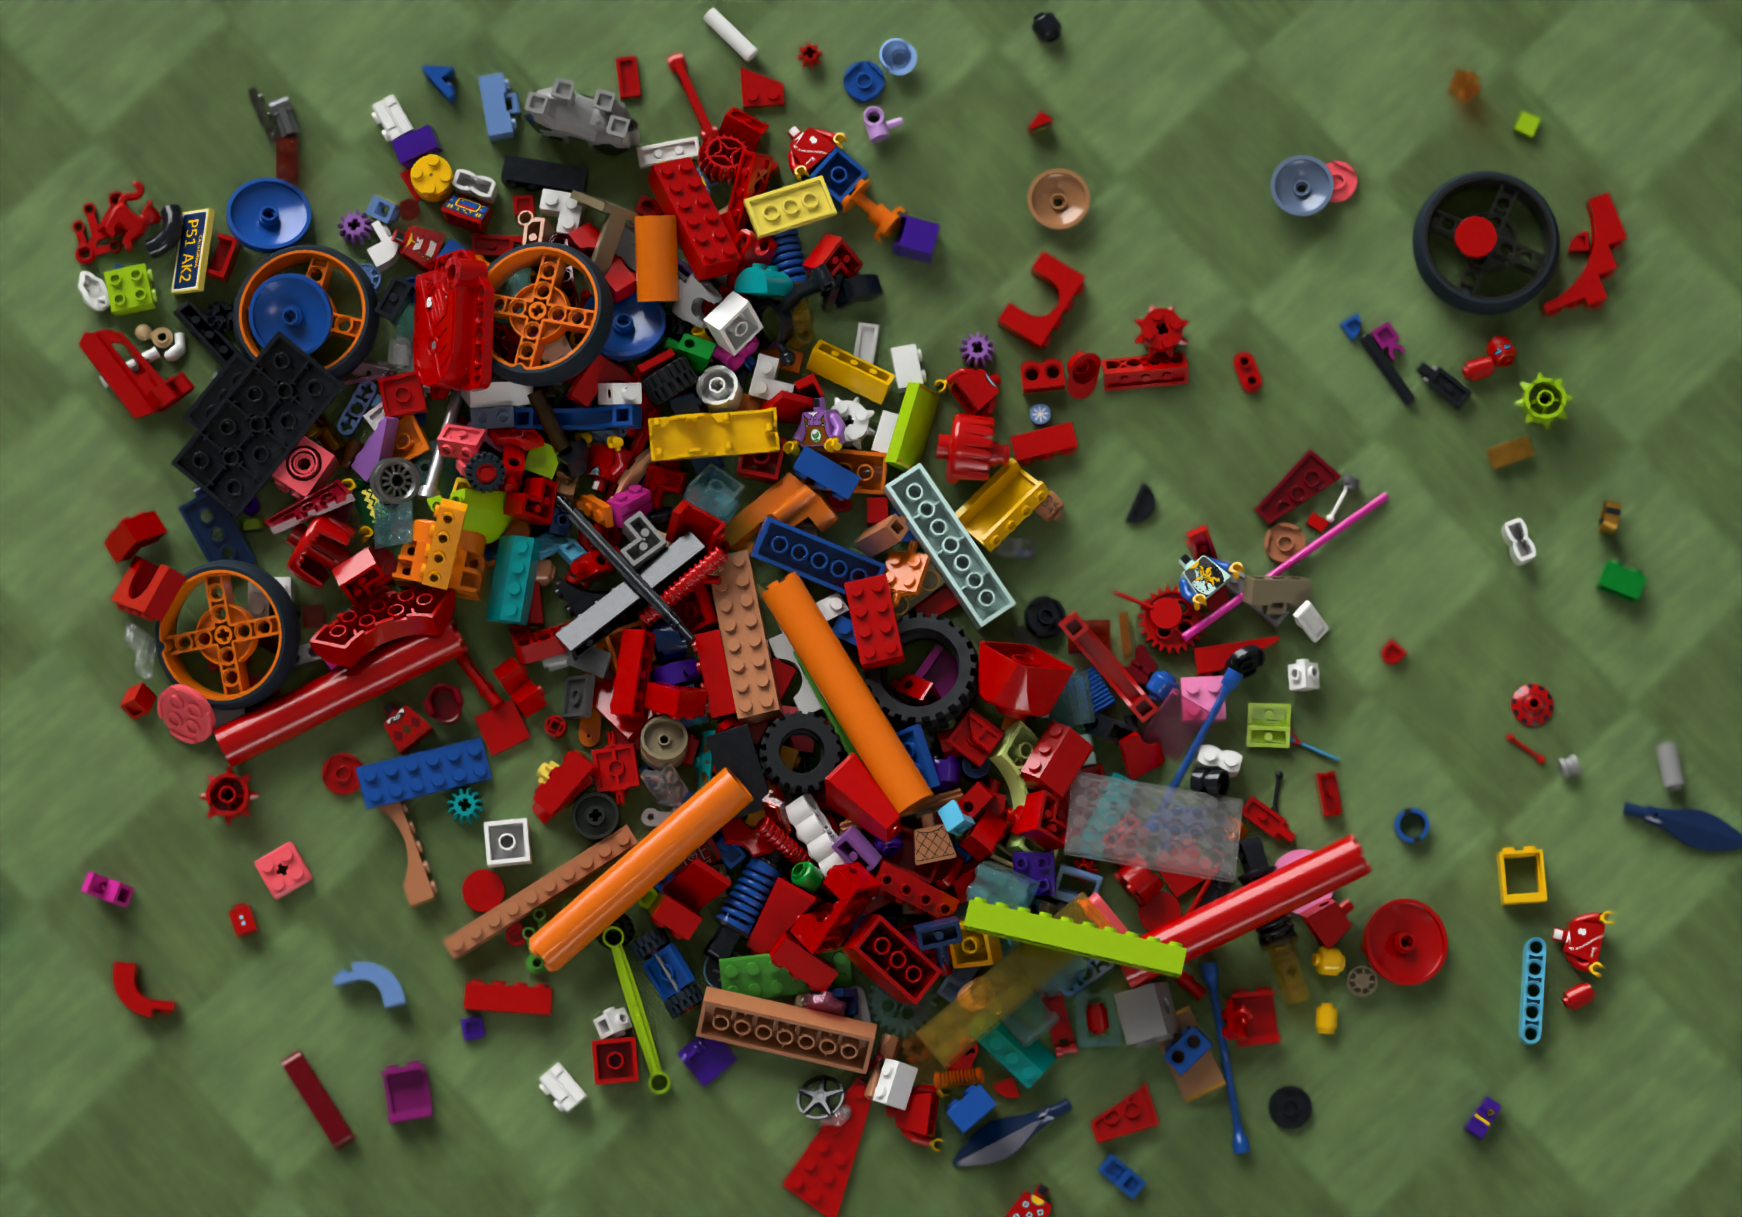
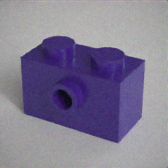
(416, 145)

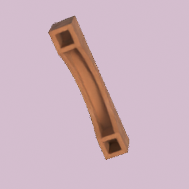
(417, 882)

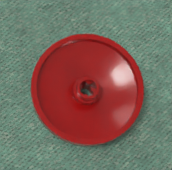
(1422, 936)

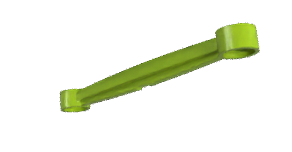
(636, 1010)

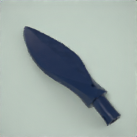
(1689, 826)
(1007, 1135)

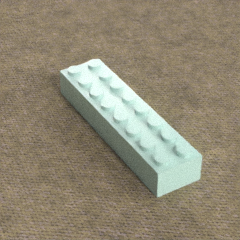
(949, 546)

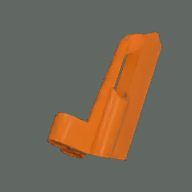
(785, 501)

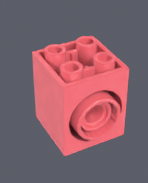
(300, 482)

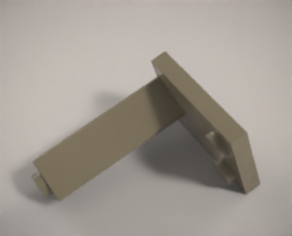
(610, 231)

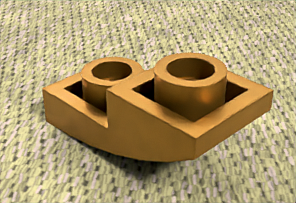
(1510, 452)

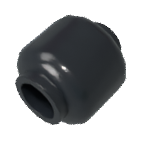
(1046, 27)

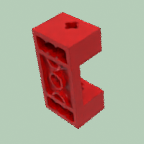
(826, 931)

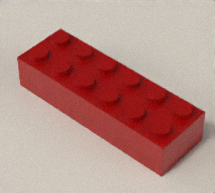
(698, 223)

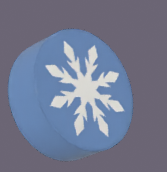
(1040, 414)

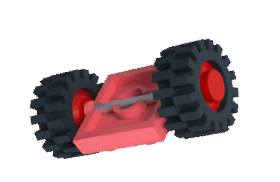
(483, 471)

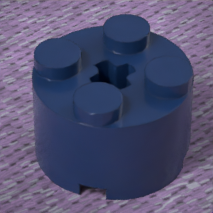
(668, 643)

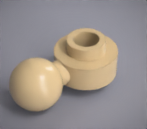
(144, 332)

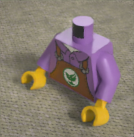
(818, 429)

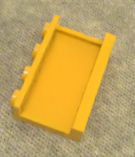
(1001, 505)

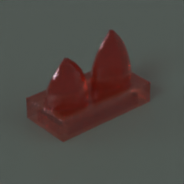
(287, 158)

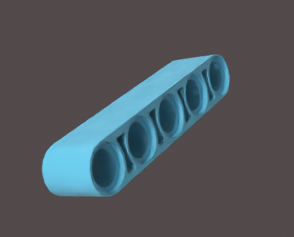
(1525, 999)

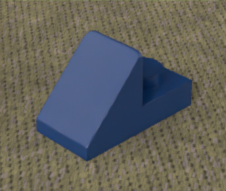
(438, 77)

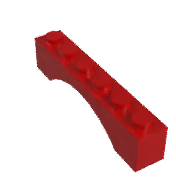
(1108, 666)

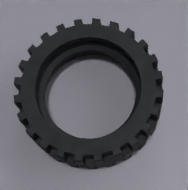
(959, 696)

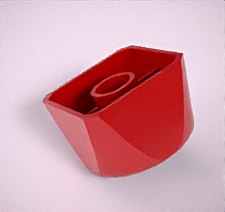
(1020, 678)

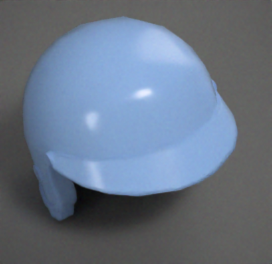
(897, 56)

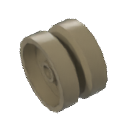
(663, 742)

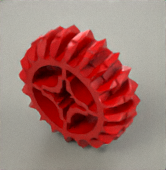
(721, 157)

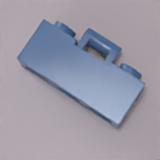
(494, 98)

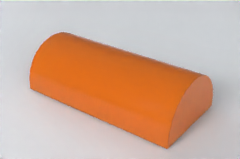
(656, 258)
(865, 464)

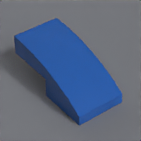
(1121, 1176)

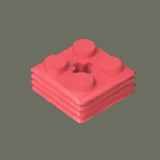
(297, 871)

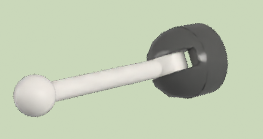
(1348, 484)

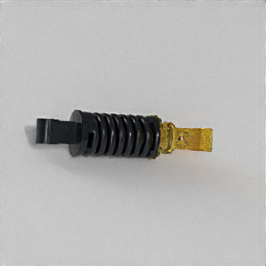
(1276, 936)

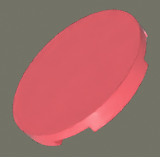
(186, 713)

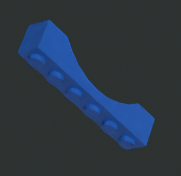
(577, 419)

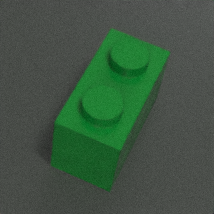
(1621, 581)

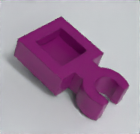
(1386, 338)

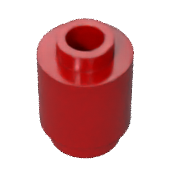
(1478, 368)
(1578, 996)
(1097, 1018)

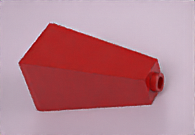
(859, 799)
(778, 915)

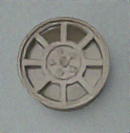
(1361, 981)

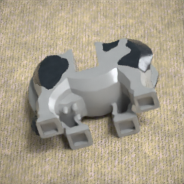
(598, 119)

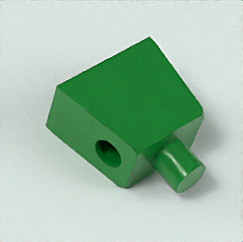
(697, 351)

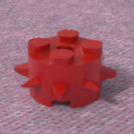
(1161, 319)
(220, 786)

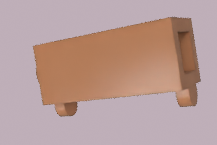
(882, 535)

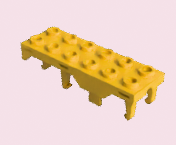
(713, 434)

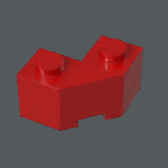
(520, 687)

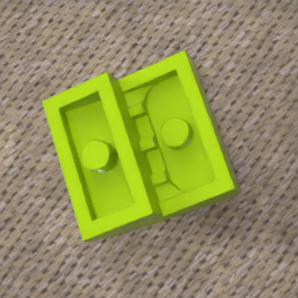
(1268, 725)

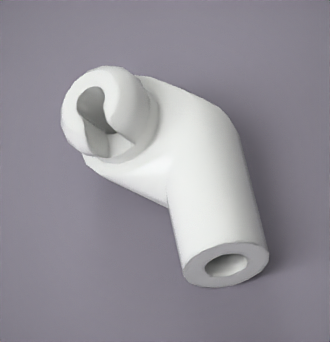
(178, 349)

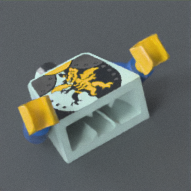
(1204, 577)

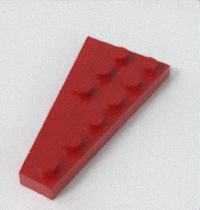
(827, 1162)

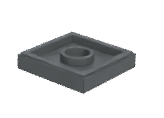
(578, 697)

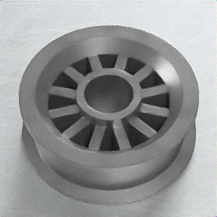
(411, 474)

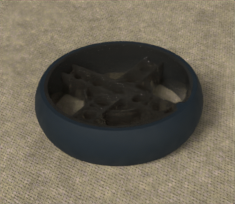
(1540, 265)

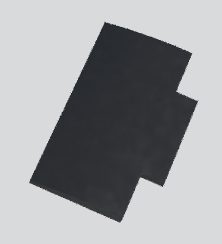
(253, 420)

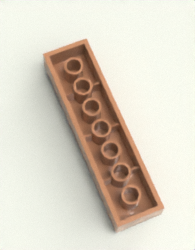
(746, 640)
(786, 1030)

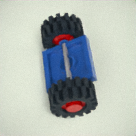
(667, 972)

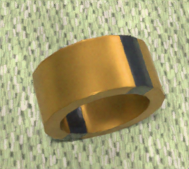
(1609, 517)

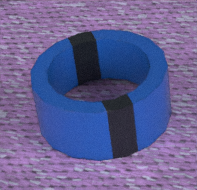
(1404, 838)

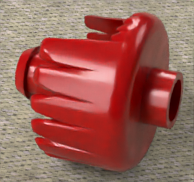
(971, 448)
(318, 547)

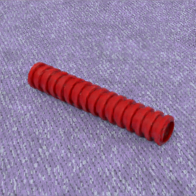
(686, 583)
(785, 845)

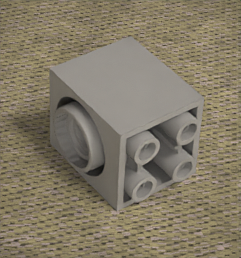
(1147, 1014)

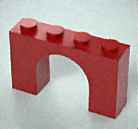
(1038, 329)
(602, 371)
(147, 590)

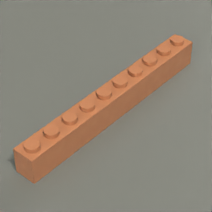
(540, 893)

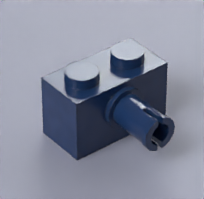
(938, 935)

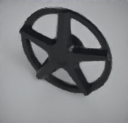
(820, 1097)

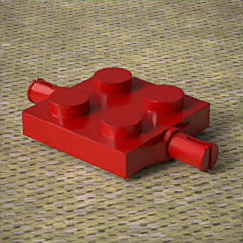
(616, 768)

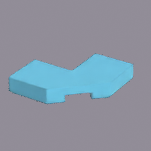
(567, 548)

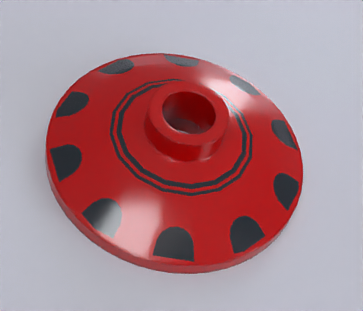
(1525, 712)

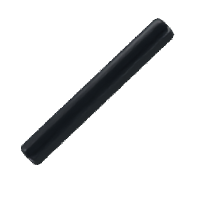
(1387, 369)

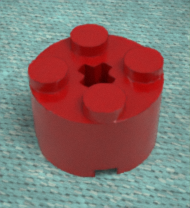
(1139, 883)

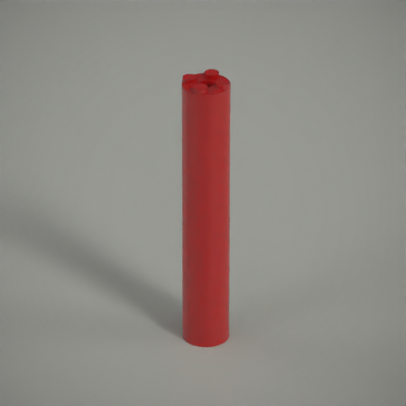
(336, 693)
(1260, 902)

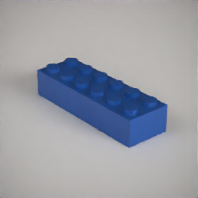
(811, 556)

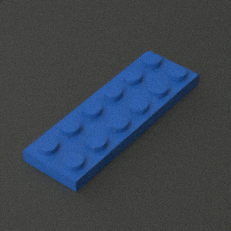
(423, 773)

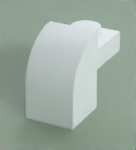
(386, 252)

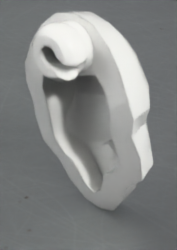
(93, 291)

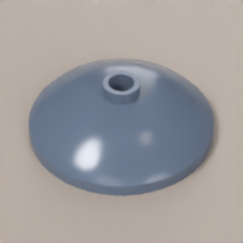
(1306, 173)

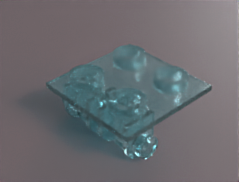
(393, 524)

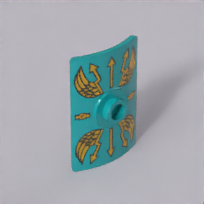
(704, 762)

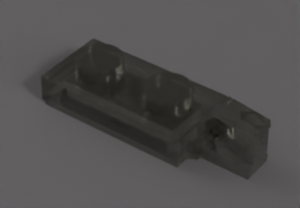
(265, 118)

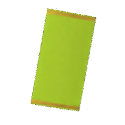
(912, 426)

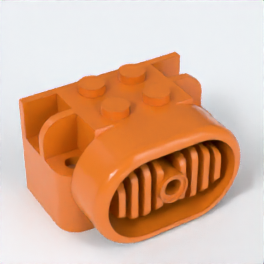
(469, 567)

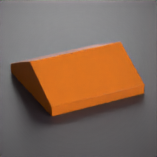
(410, 439)

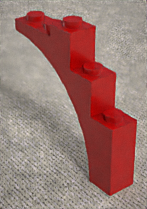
(1605, 234)

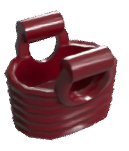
(444, 703)

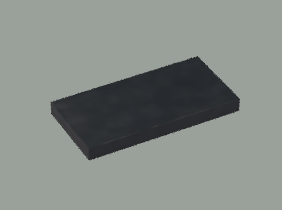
(737, 752)

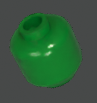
(807, 877)

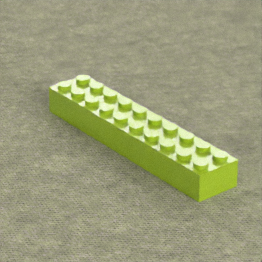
(1075, 938)

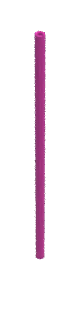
(1289, 563)

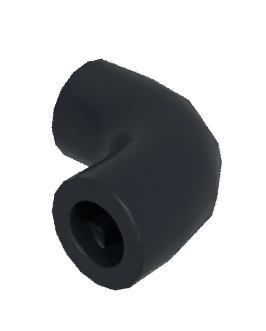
(169, 234)

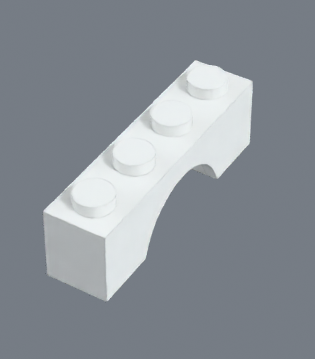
(805, 698)

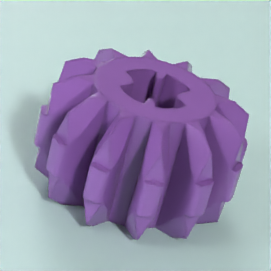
(350, 222)
(986, 349)

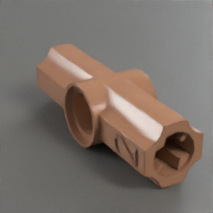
(889, 1049)

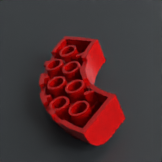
(381, 621)

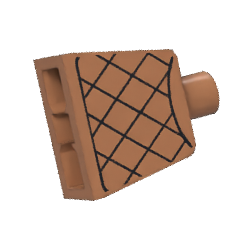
(931, 841)

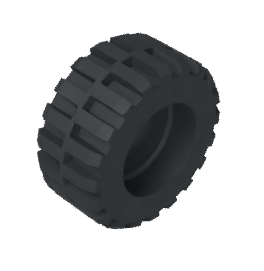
(805, 725)

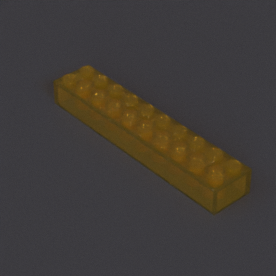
(1001, 990)

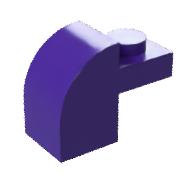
(676, 673)

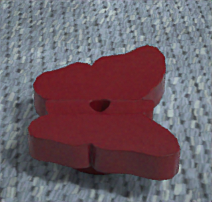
(1144, 659)

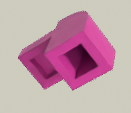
(107, 889)

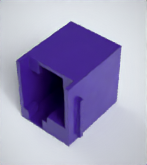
(916, 239)

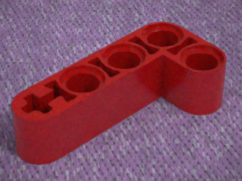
(536, 645)

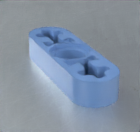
(344, 419)
(1103, 969)

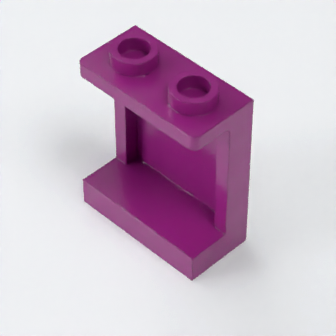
(939, 669)
(407, 1092)

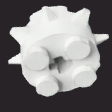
(859, 418)

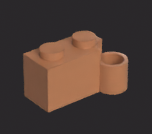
(535, 230)

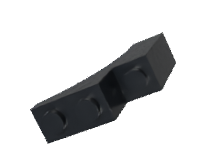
(577, 599)

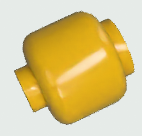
(1328, 961)

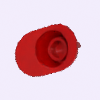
(1083, 374)

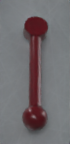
(878, 1058)

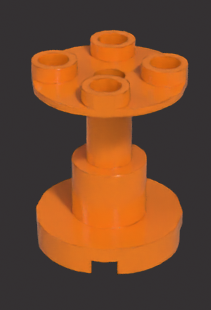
(878, 214)

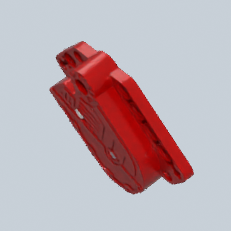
(454, 325)

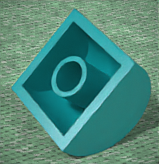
(763, 282)

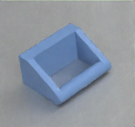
(1067, 894)

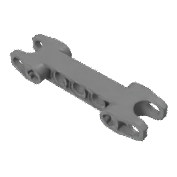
(690, 290)

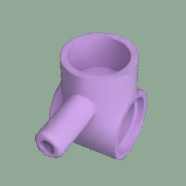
(880, 130)

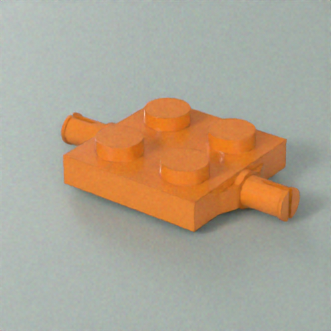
(906, 572)

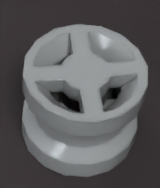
(1569, 766)

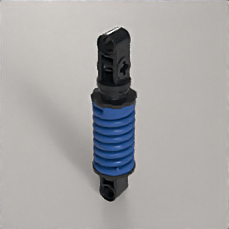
(745, 901)

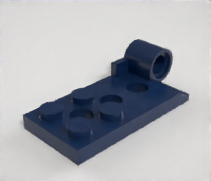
(221, 519)

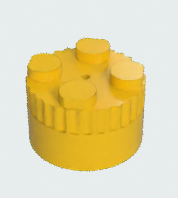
(432, 178)

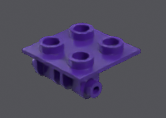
(1039, 867)
(706, 1058)

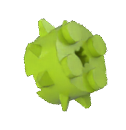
(1551, 391)

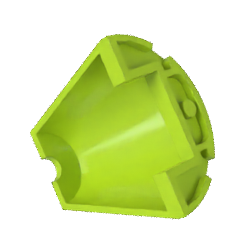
(483, 511)

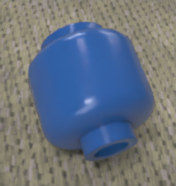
(1161, 685)

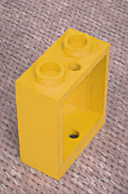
(1524, 898)

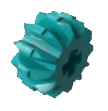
(459, 811)

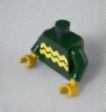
(364, 503)

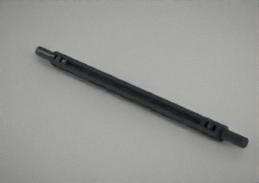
(623, 567)

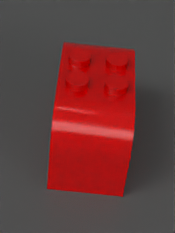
(891, 960)

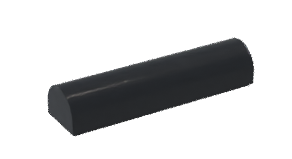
(208, 336)

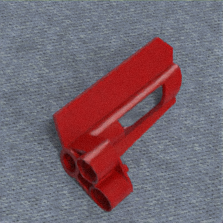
(138, 392)

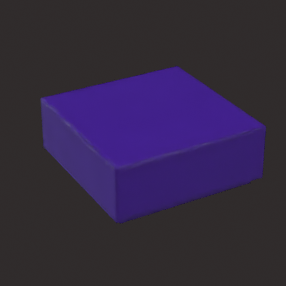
(473, 1028)

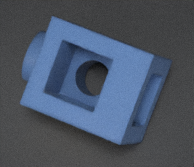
(377, 206)

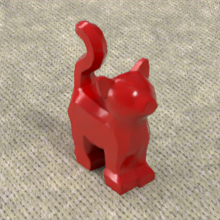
(127, 220)

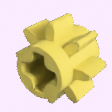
(544, 771)

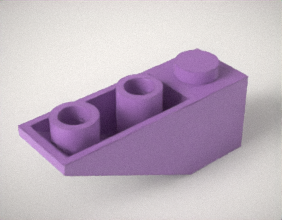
(377, 447)

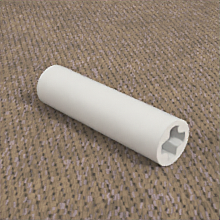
(730, 34)

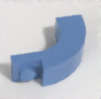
(388, 984)

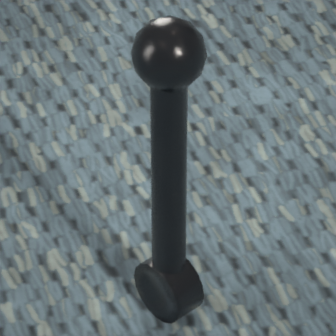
(1279, 775)

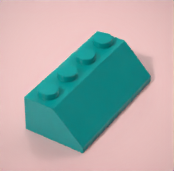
(513, 580)
(1022, 1064)

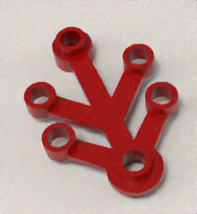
(96, 236)

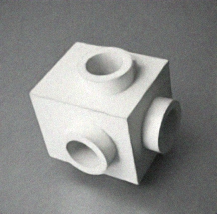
(1303, 675)
(616, 1020)

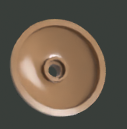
(1058, 186)

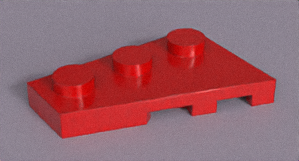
(1127, 1117)

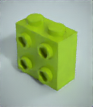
(131, 289)

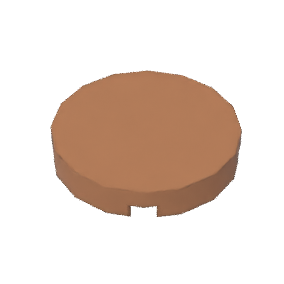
(1283, 542)

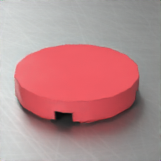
(1344, 181)

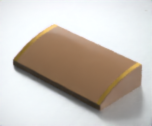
(1204, 1074)

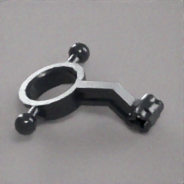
(821, 280)

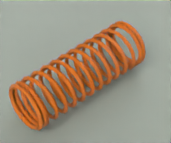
(979, 1075)

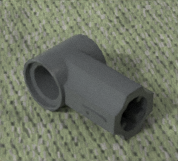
(283, 113)

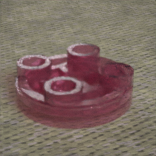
(824, 1003)

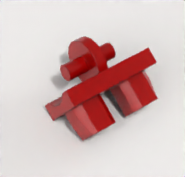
(1236, 1017)

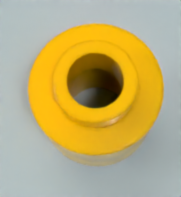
(1326, 1018)

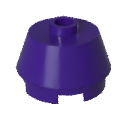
(948, 773)

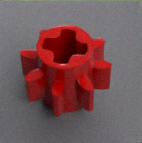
(810, 61)
(1086, 863)

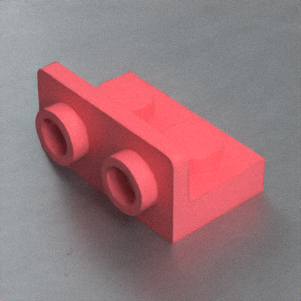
(460, 441)

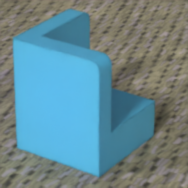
(954, 819)

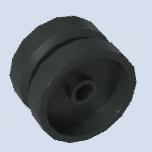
(591, 805)

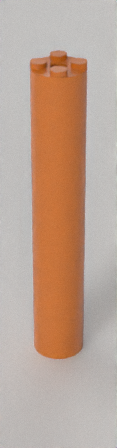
(846, 694)
(640, 870)

